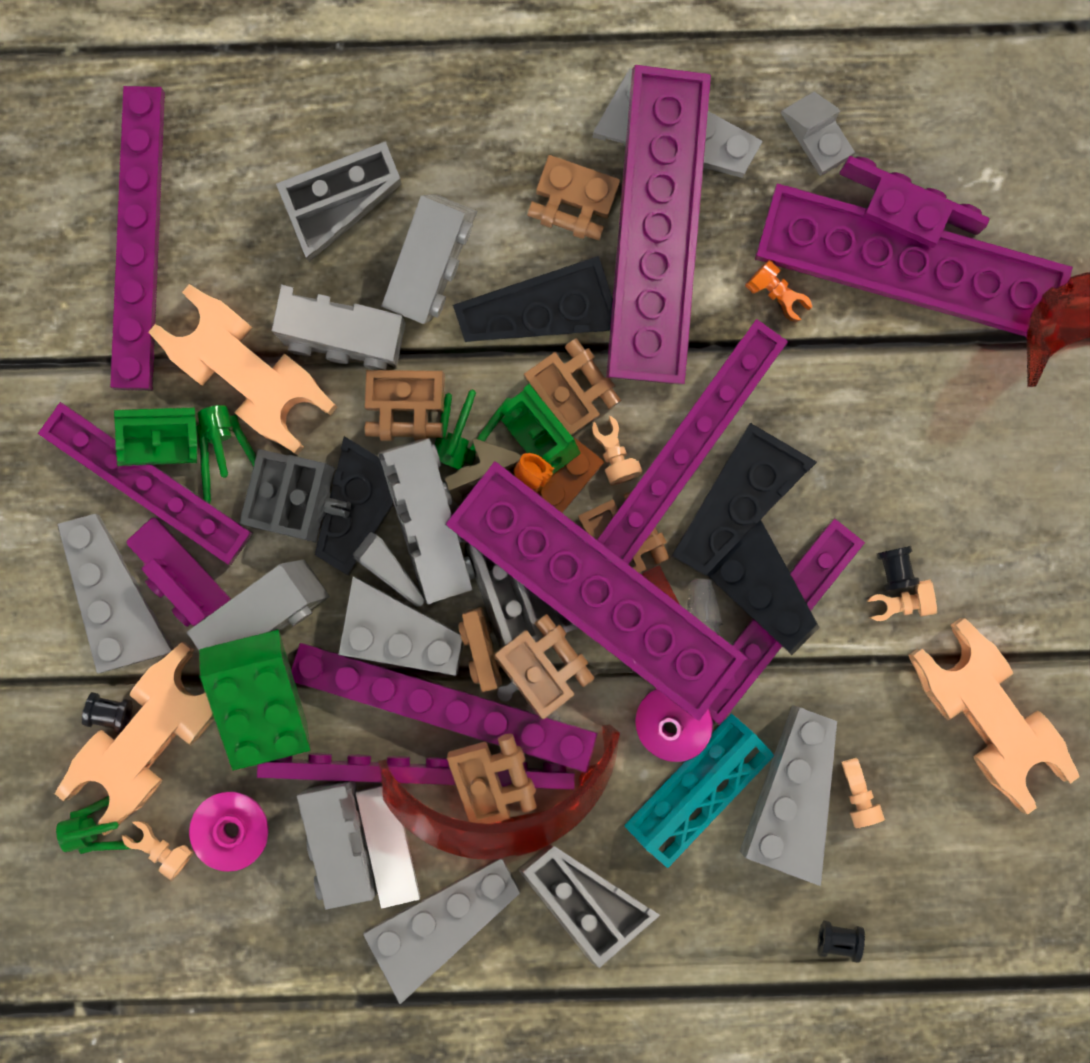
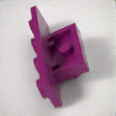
(908, 207)
(176, 574)

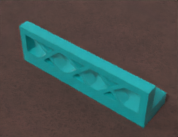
(695, 787)

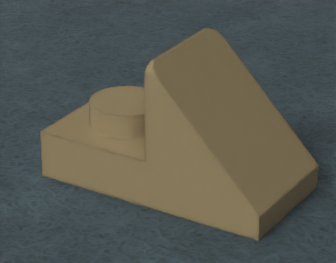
(466, 478)

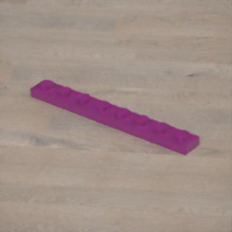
(137, 238)
(692, 441)
(443, 706)
(435, 771)

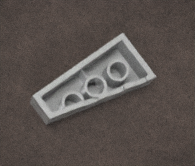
(422, 513)
(794, 800)

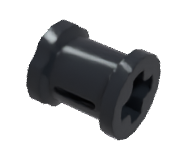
(898, 568)
(107, 712)
(841, 941)

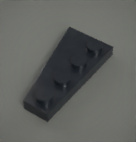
(551, 304)
(743, 493)

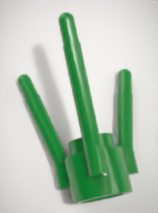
(215, 428)
(453, 448)
(81, 831)

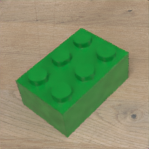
(254, 699)

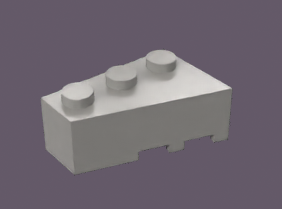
(337, 196)
(429, 258)
(338, 330)
(509, 603)
(267, 605)
(396, 634)
(337, 844)
(586, 905)

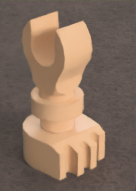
(620, 469)
(923, 600)
(866, 812)
(171, 861)

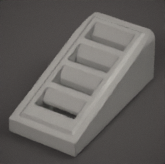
(380, 561)

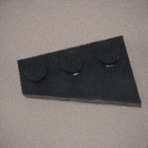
(364, 485)
(764, 588)

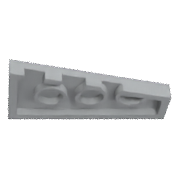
(726, 146)
(112, 608)
(432, 930)

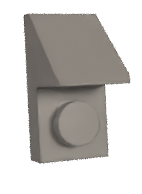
(817, 132)

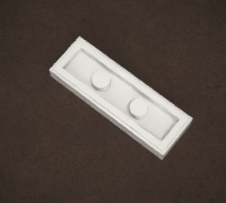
(387, 850)

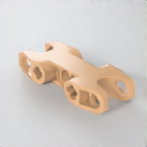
(218, 349)
(1010, 739)
(125, 762)

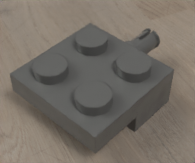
(290, 496)

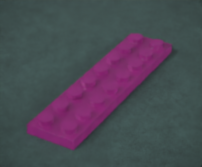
(658, 225)
(953, 278)
(596, 590)

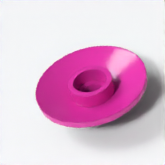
(681, 746)
(209, 833)

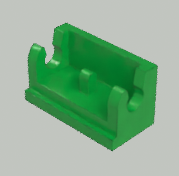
(539, 429)
(155, 436)

